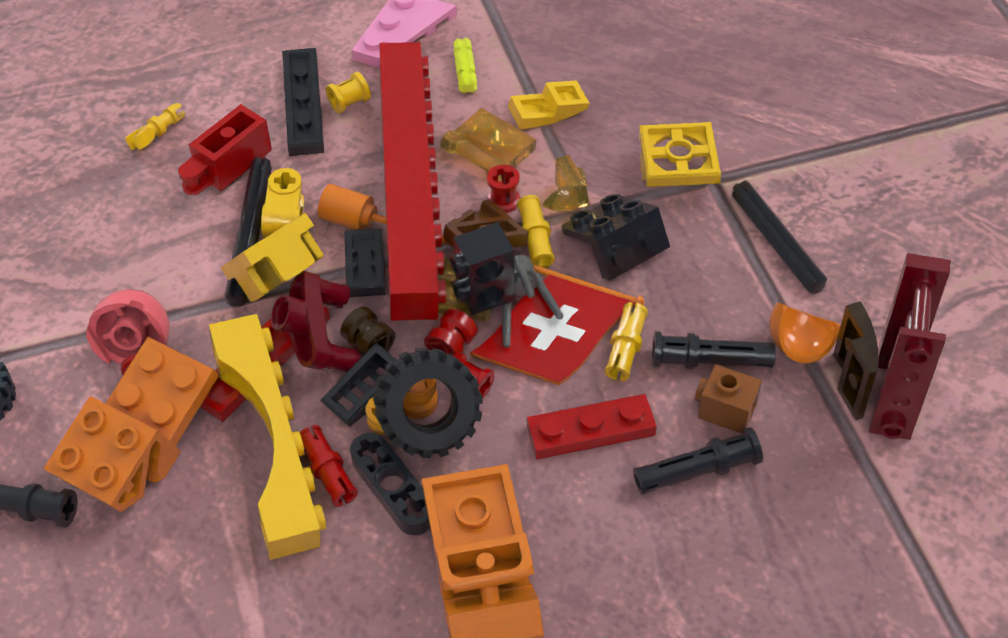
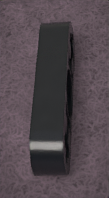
(390, 465)

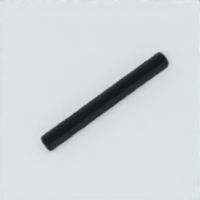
(249, 222)

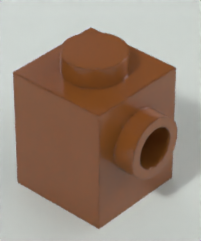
(728, 398)

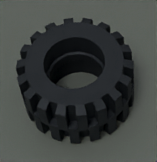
(447, 431)

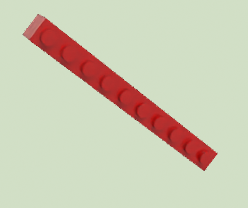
(410, 184)

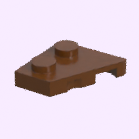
(488, 215)

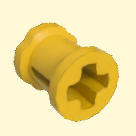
(348, 92)

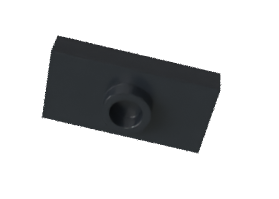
(364, 262)

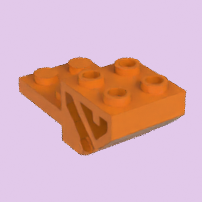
(136, 432)
(482, 555)

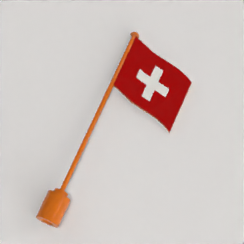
(538, 340)

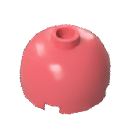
(124, 322)

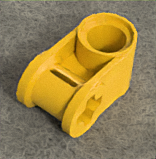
(283, 200)

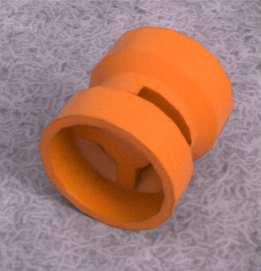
(421, 399)

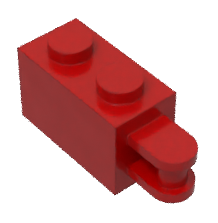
(225, 151)

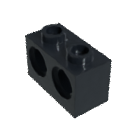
(483, 269)

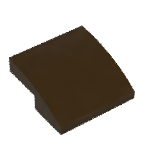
(858, 357)

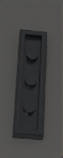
(302, 102)

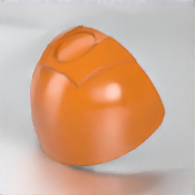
(801, 334)

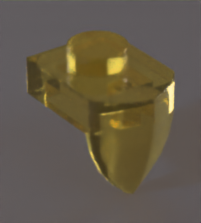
(571, 187)

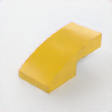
(555, 104)

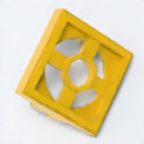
(678, 133)

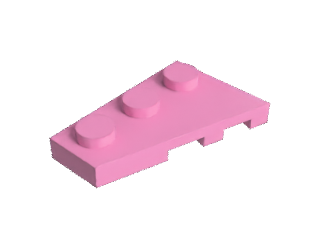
(399, 23)

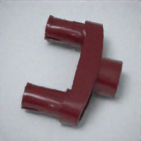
(304, 319)

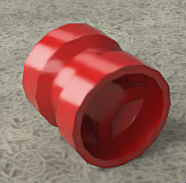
(453, 332)

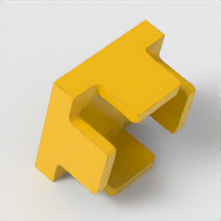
(274, 258)

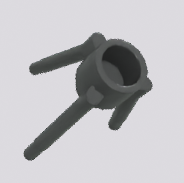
(525, 282)

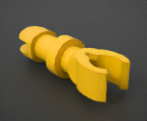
(155, 127)

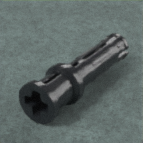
(692, 350)
(715, 457)
(36, 502)

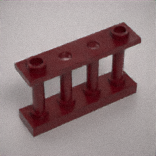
(909, 347)

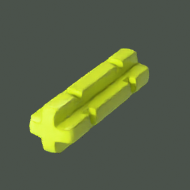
(465, 65)

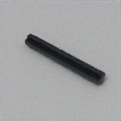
(779, 237)

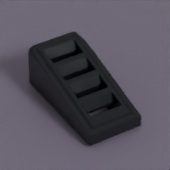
(364, 368)

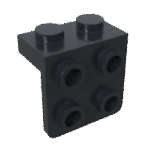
(620, 232)

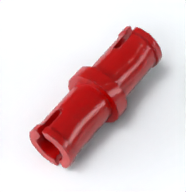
(327, 466)

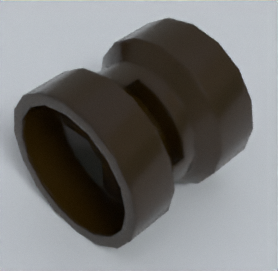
(364, 330)

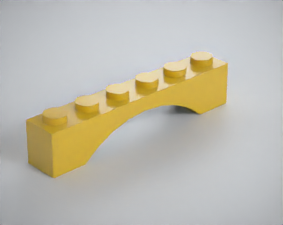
(285, 508)

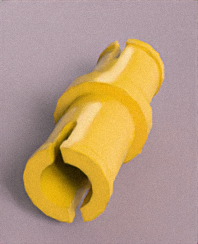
(537, 229)
(626, 342)

